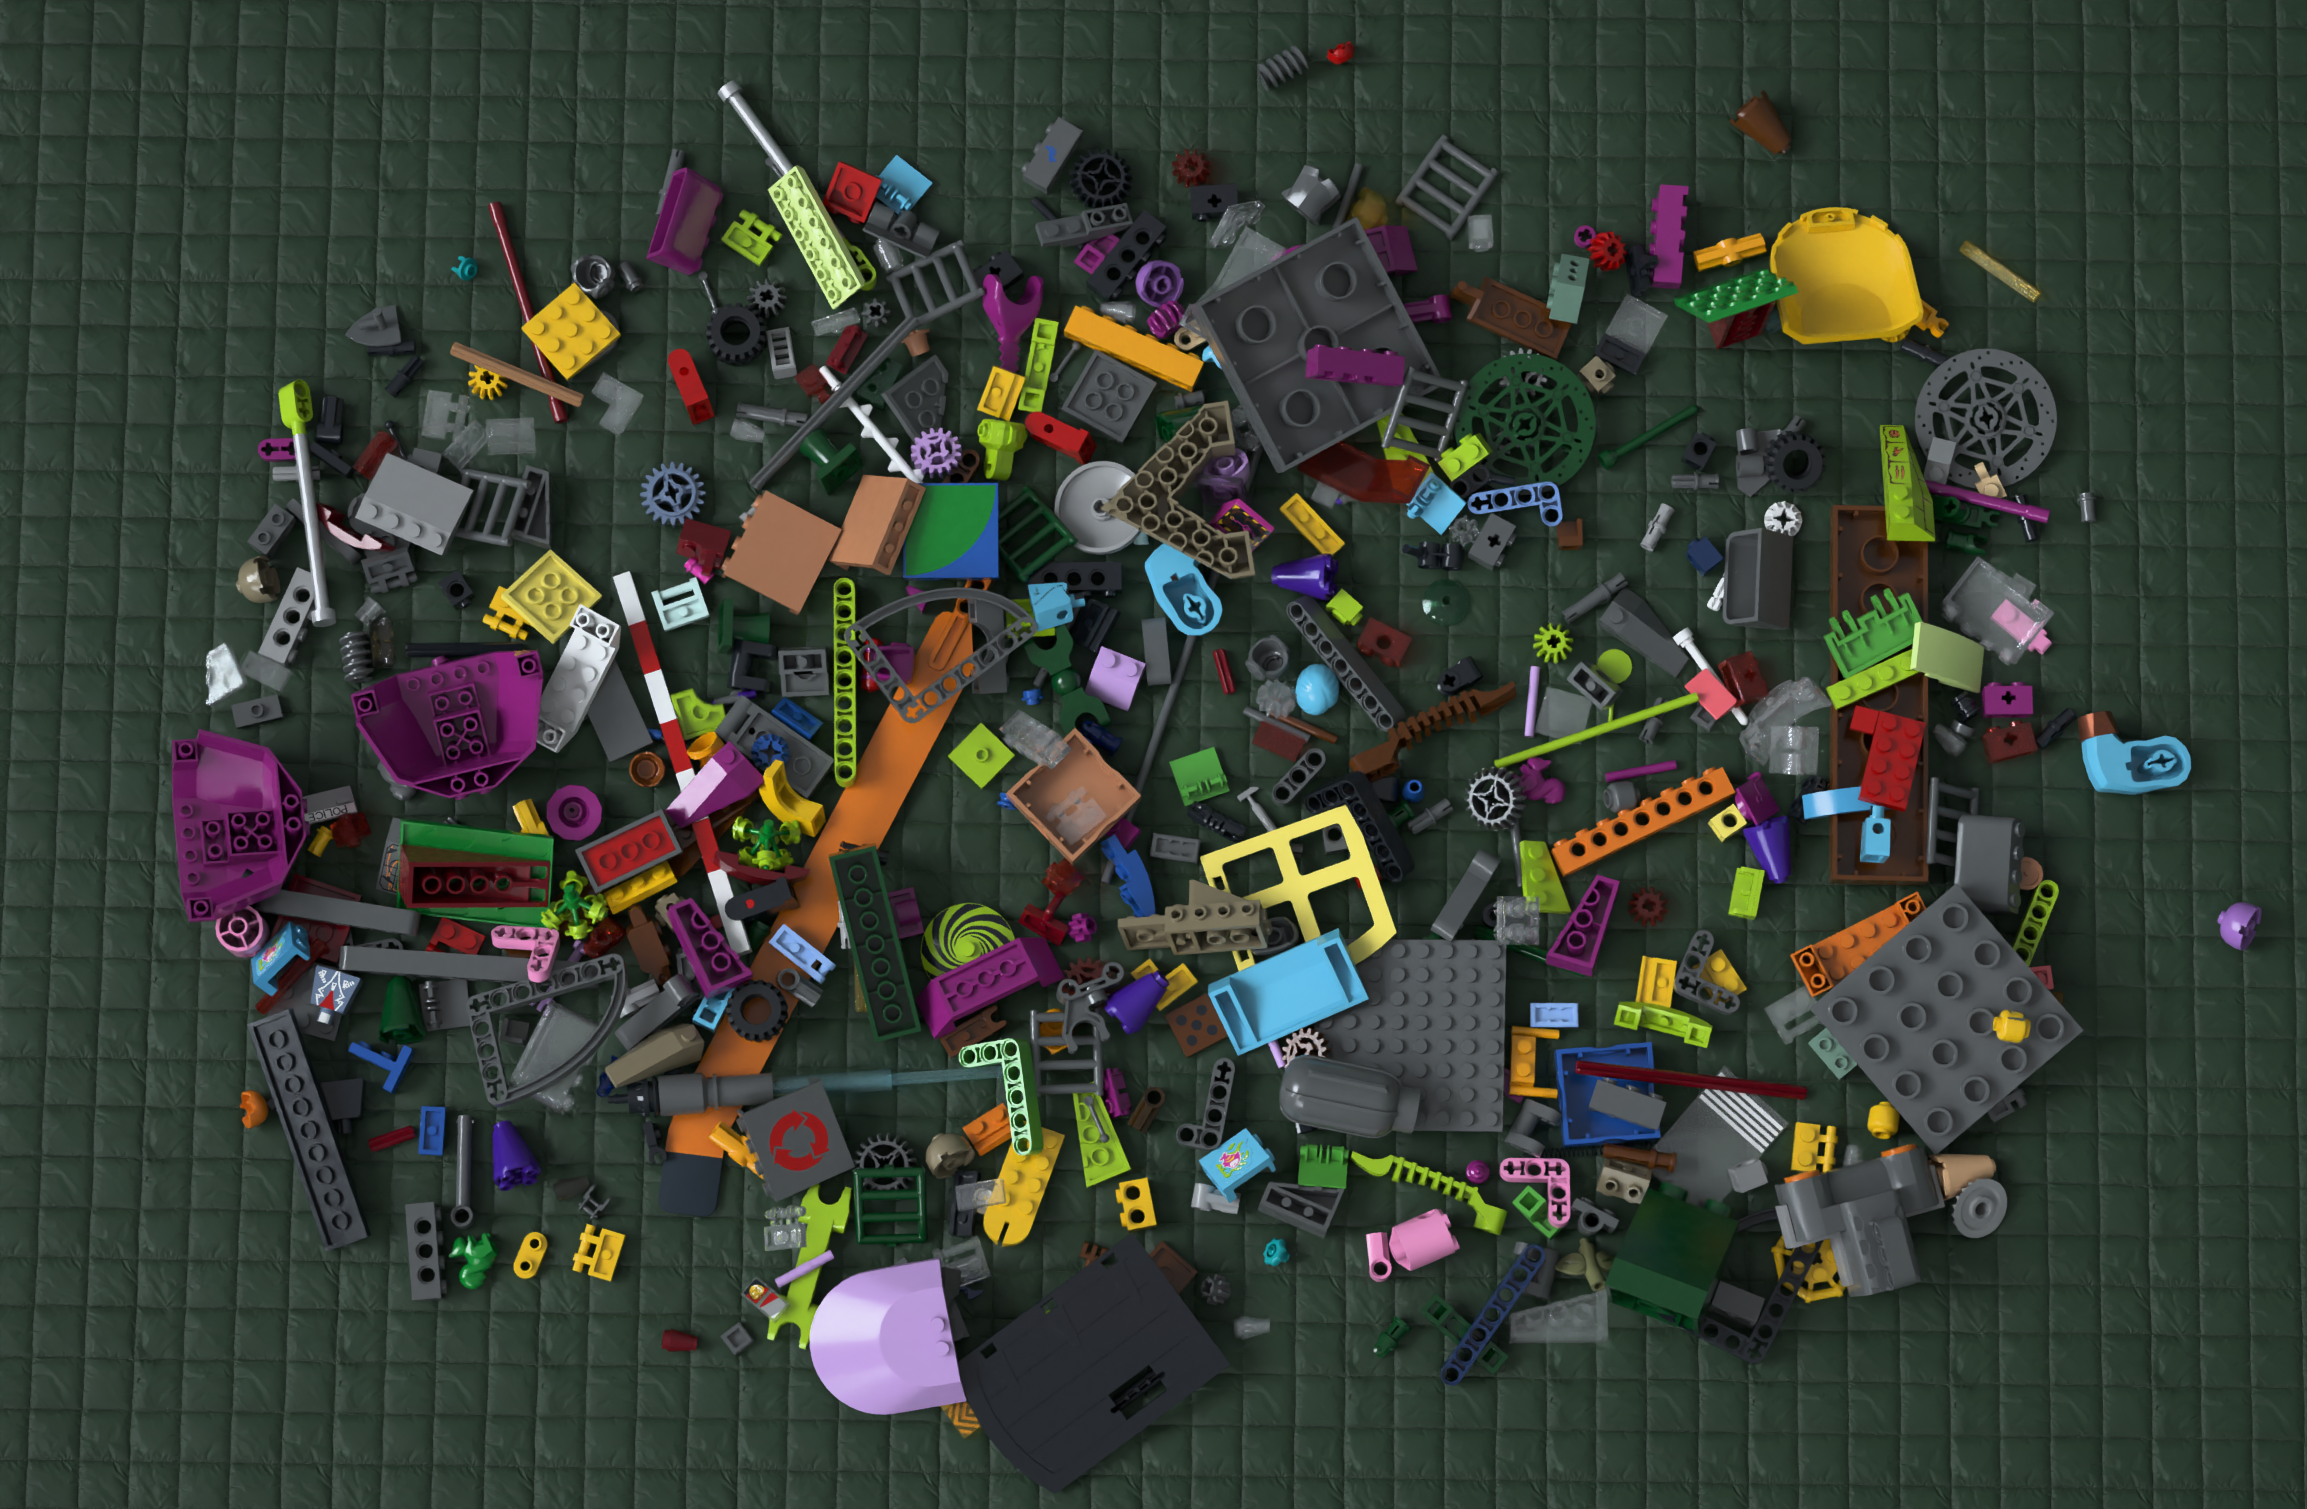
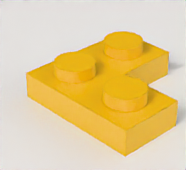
(1179, 979)

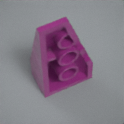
(719, 783)

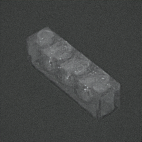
(1034, 740)

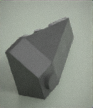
(1640, 629)

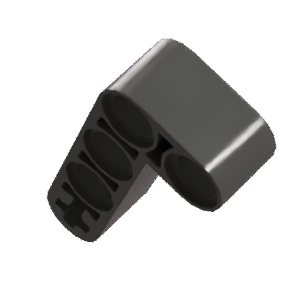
(1465, 895)
(676, 997)
(1212, 1104)

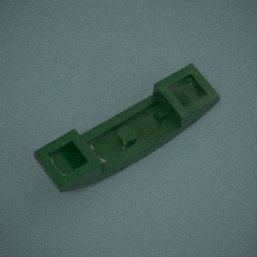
(1454, 1328)

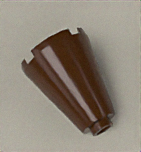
(1763, 124)

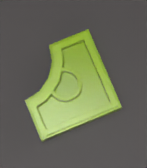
(696, 715)

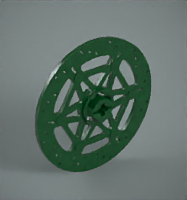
(1567, 437)

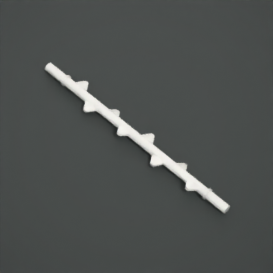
(871, 431)

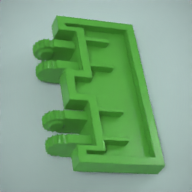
(1878, 635)

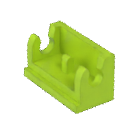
(1746, 893)

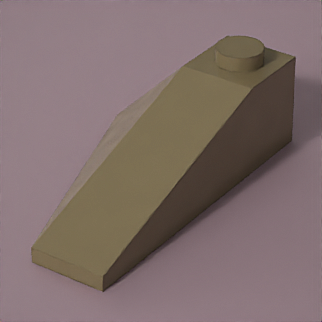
(658, 1053)

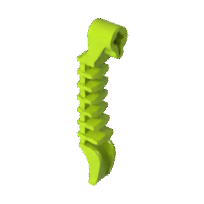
(1488, 1217)

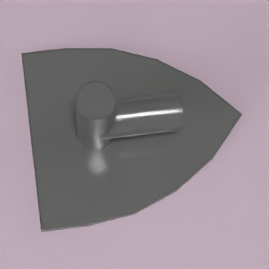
(377, 328)

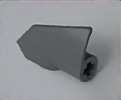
(1750, 456)

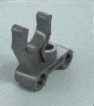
(1086, 997)

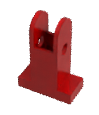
(690, 386)
(1061, 436)

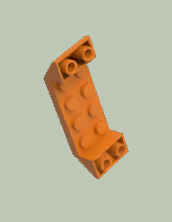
(1837, 956)

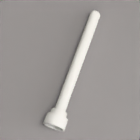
(1686, 640)

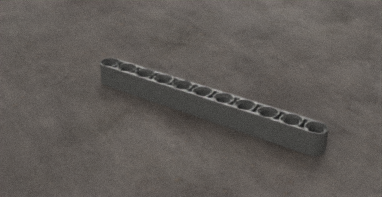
(445, 965)

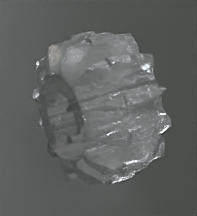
(1276, 698)

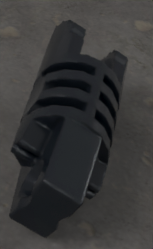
(1217, 822)

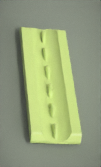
(816, 236)

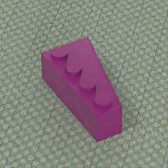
(1668, 235)
(709, 955)

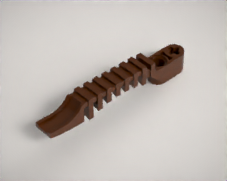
(1382, 759)

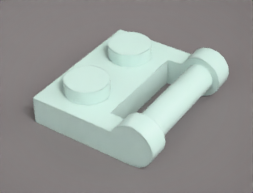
(681, 611)

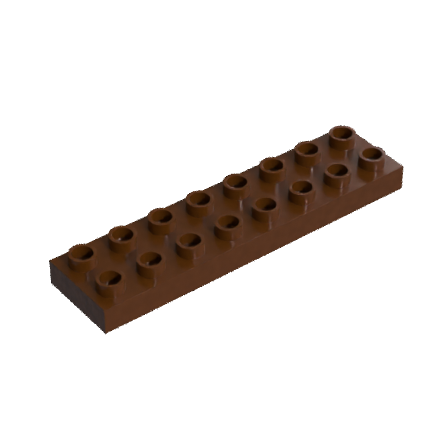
(1862, 567)

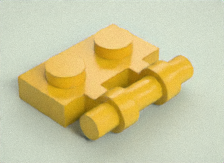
(502, 608)
(1805, 1147)
(605, 1255)

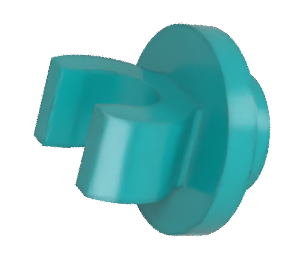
(466, 269)

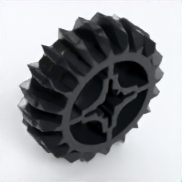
(1093, 176)

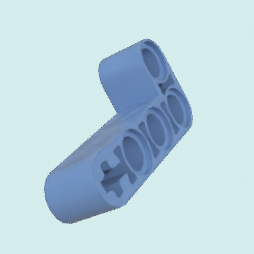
(1514, 502)

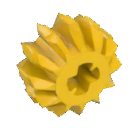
(481, 387)

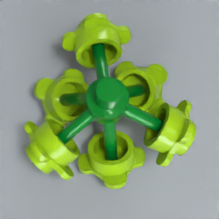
(765, 839)
(566, 909)

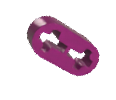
(277, 456)

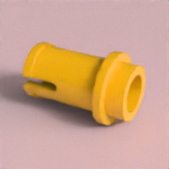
(320, 841)

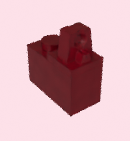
(704, 543)

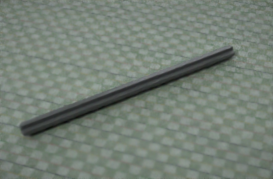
(834, 401)

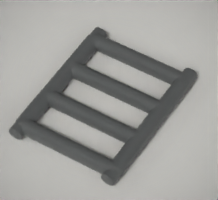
(1430, 162)
(936, 258)
(1404, 396)
(503, 481)
(1935, 810)
(1038, 1065)

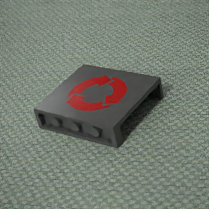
(795, 1141)

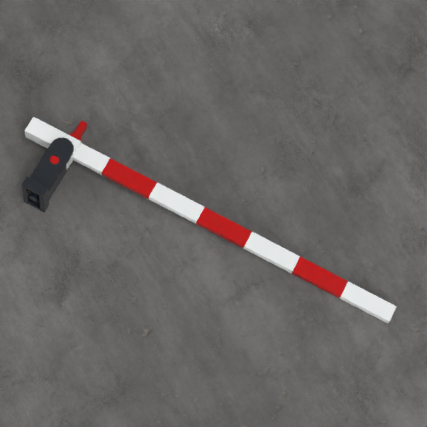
(733, 910)

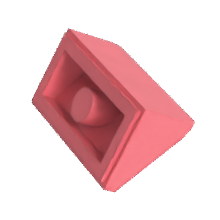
(1711, 694)

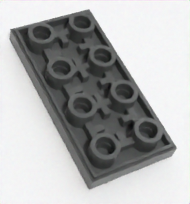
(617, 717)

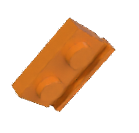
(989, 1129)

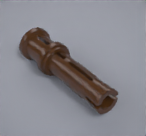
(1651, 1157)

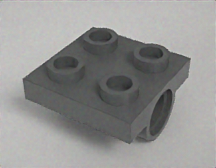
(1604, 1219)

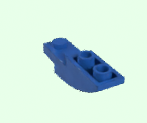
(1129, 866)

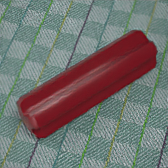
(1224, 671)
(391, 1138)

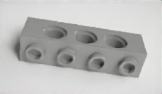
(280, 625)

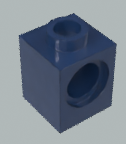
(1703, 555)

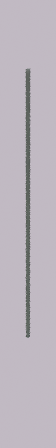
(1211, 582)

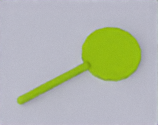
(1616, 666)

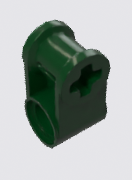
(1949, 510)

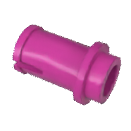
(696, 569)

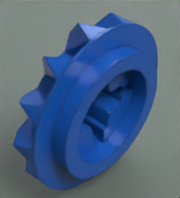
(763, 743)

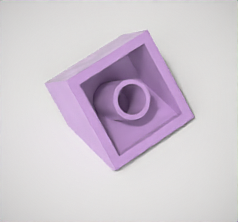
(1115, 678)

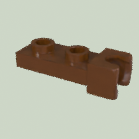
(972, 1032)

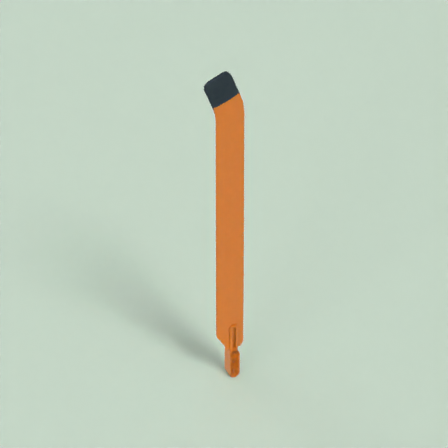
(860, 817)

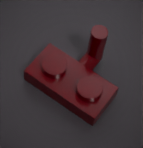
(1044, 922)

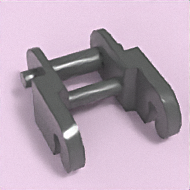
(587, 1197)

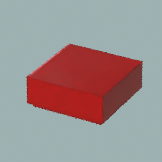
(1864, 720)

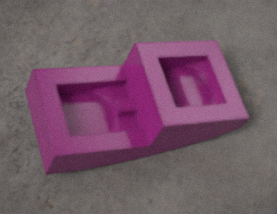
(1095, 253)

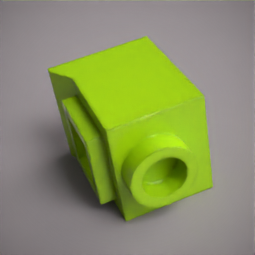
(1345, 608)

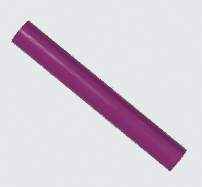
(1640, 771)

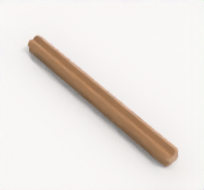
(516, 374)

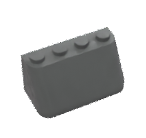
(1758, 579)
(1990, 862)

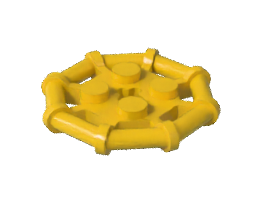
(1818, 1273)

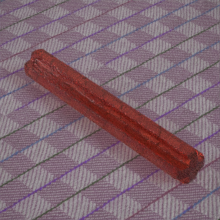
(291, 977)

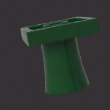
(834, 464)
(740, 627)

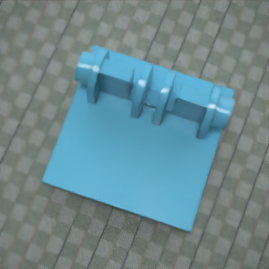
(901, 185)
(1435, 503)

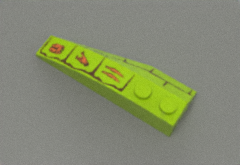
(1905, 491)

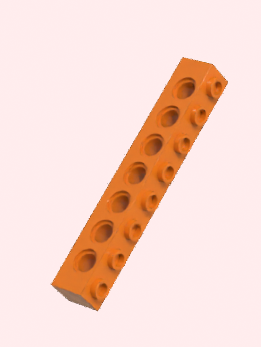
(1569, 863)

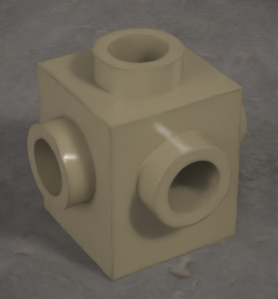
(1595, 369)
(662, 908)

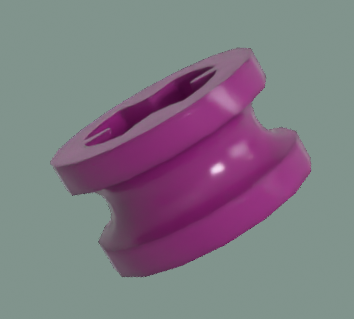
(1581, 230)

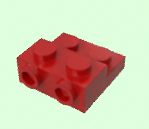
(852, 192)

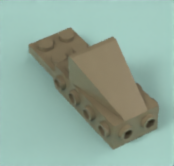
(1209, 915)

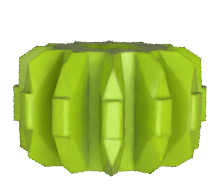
(1562, 645)

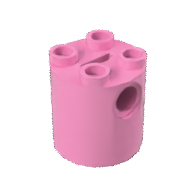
(243, 932)
(1422, 1240)

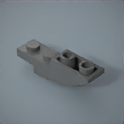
(1085, 227)

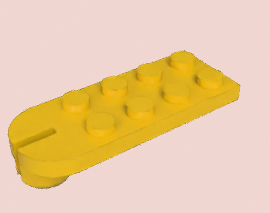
(1024, 1186)

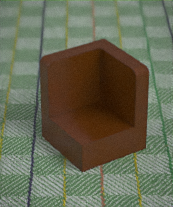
(1570, 535)

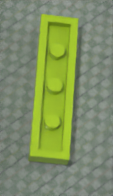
(1871, 680)

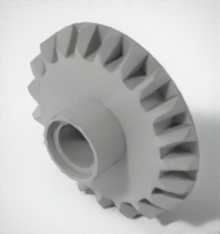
(1980, 1208)

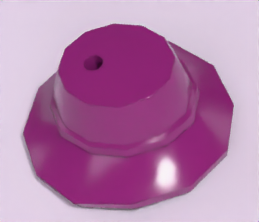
(580, 822)

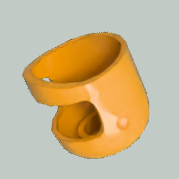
(705, 748)

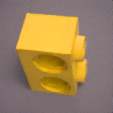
(1142, 1204)

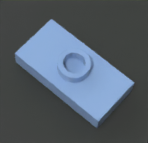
(1554, 1015)

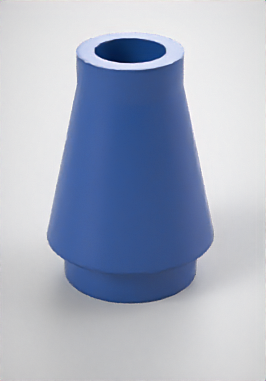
(1413, 796)

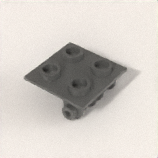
(444, 1004)

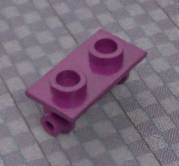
(1115, 1103)

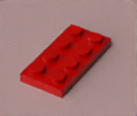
(1892, 761)

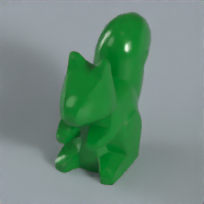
(479, 1257)

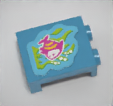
(277, 953)

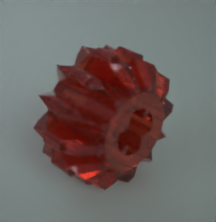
(1197, 162)
(1651, 899)

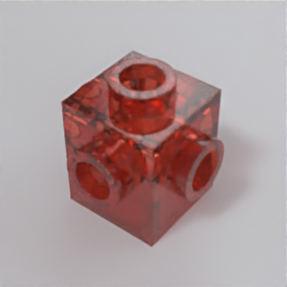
(350, 830)
(1062, 878)

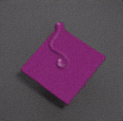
(1755, 799)

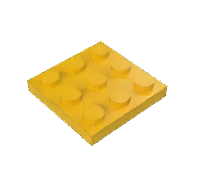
(571, 331)

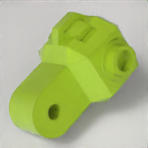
(1001, 442)

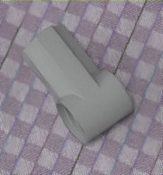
(639, 997)
(1209, 1198)

